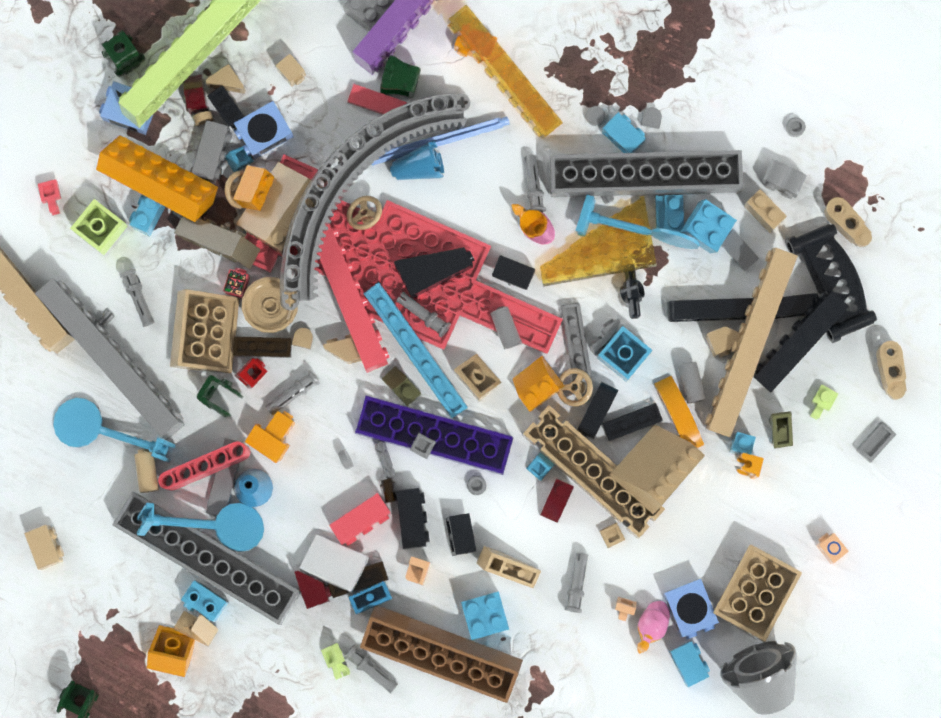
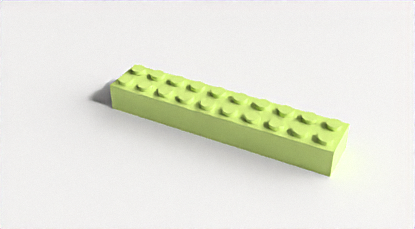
(182, 58)

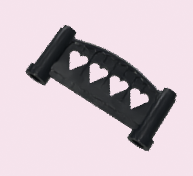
(809, 246)

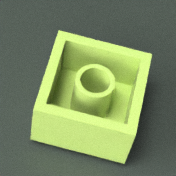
(98, 227)

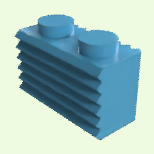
(370, 598)

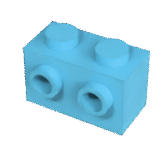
(146, 216)
(204, 601)

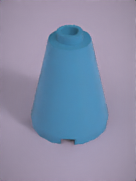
(419, 164)
(260, 490)

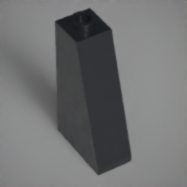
(433, 269)

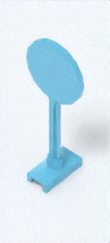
(667, 236)
(80, 423)
(235, 525)

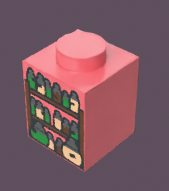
(236, 283)

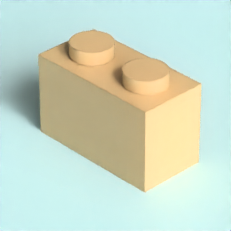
(765, 211)
(44, 547)

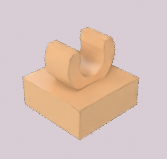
(625, 607)

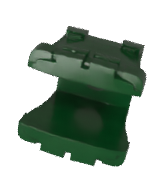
(126, 60)
(399, 78)

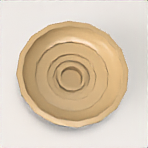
(263, 307)

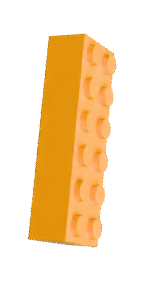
(156, 178)

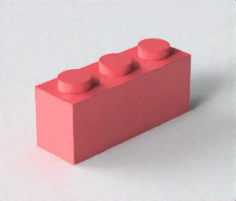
(360, 520)

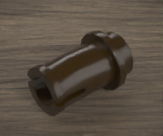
(388, 490)

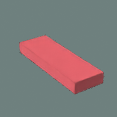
(373, 100)

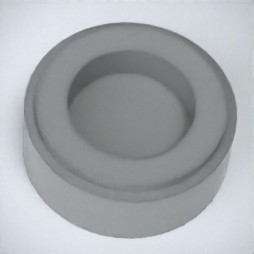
(595, 116)
(795, 127)
(345, 459)
(476, 485)

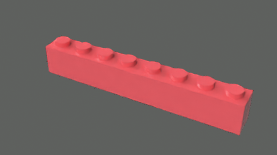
(351, 303)

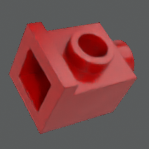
(259, 371)

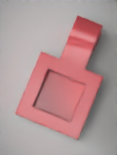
(49, 193)

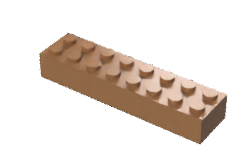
(441, 653)

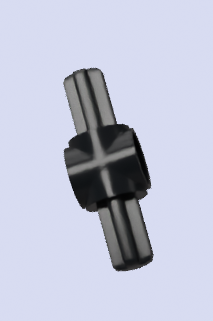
(632, 293)

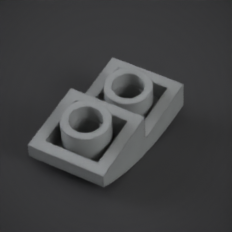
(608, 331)

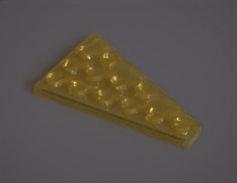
(604, 251)

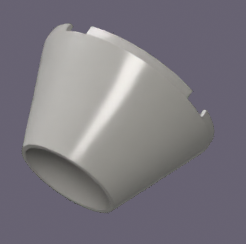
(763, 676)

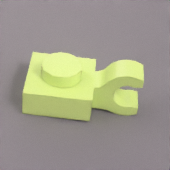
(823, 399)
(334, 658)

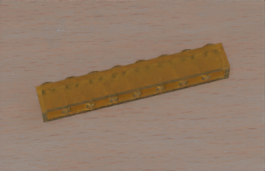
(504, 72)

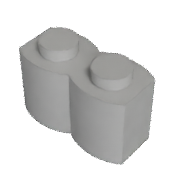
(783, 179)

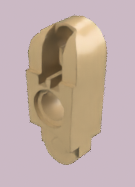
(860, 234)
(894, 386)

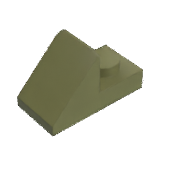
(401, 386)
(781, 429)

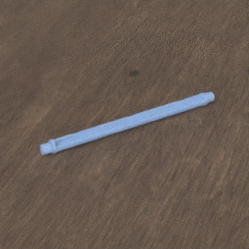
(445, 138)

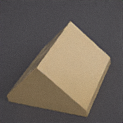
(477, 377)

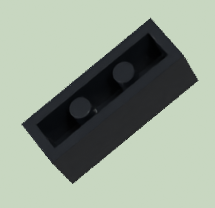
(412, 518)

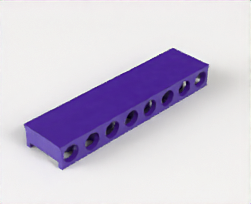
(453, 439)

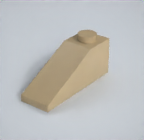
(508, 567)

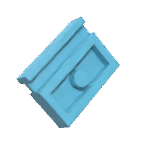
(669, 212)

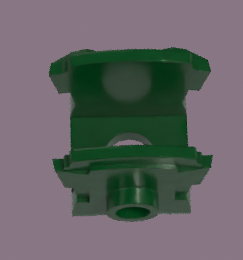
(208, 390)
(68, 696)

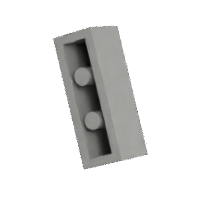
(212, 151)

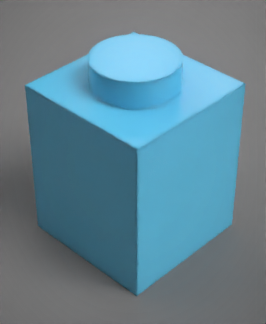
(742, 443)

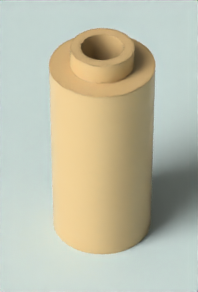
(146, 471)

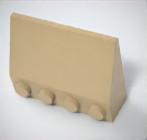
(273, 220)
(204, 331)
(656, 467)
(757, 593)

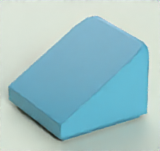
(238, 159)
(540, 466)

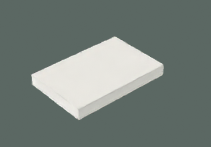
(334, 563)

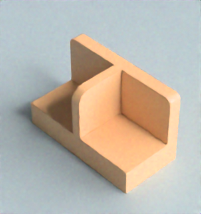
(417, 570)

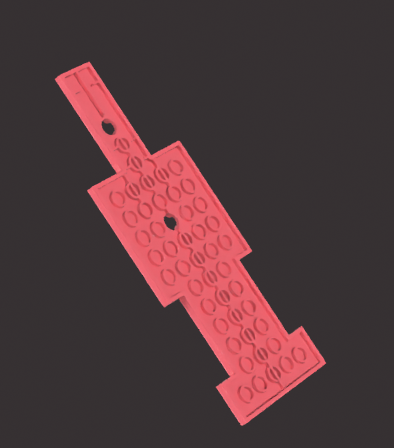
(407, 235)

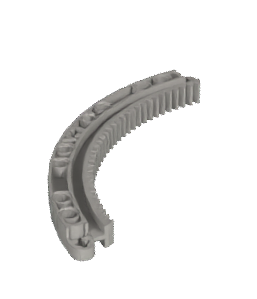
(310, 223)

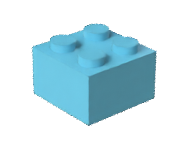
(708, 226)
(624, 354)
(485, 615)

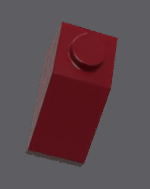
(195, 94)
(557, 500)
(312, 590)

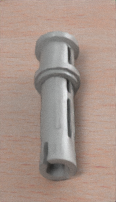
(535, 193)
(134, 289)
(431, 319)
(301, 387)
(576, 593)
(363, 663)

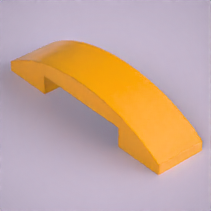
(678, 411)

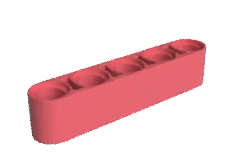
(195, 466)

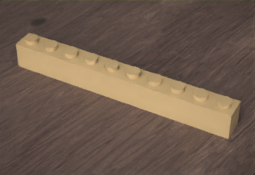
(751, 341)

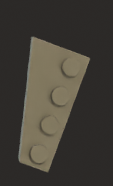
(218, 240)

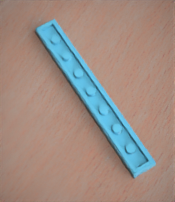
(415, 350)

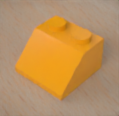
(537, 384)
(170, 652)

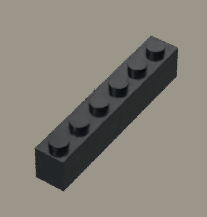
(800, 340)

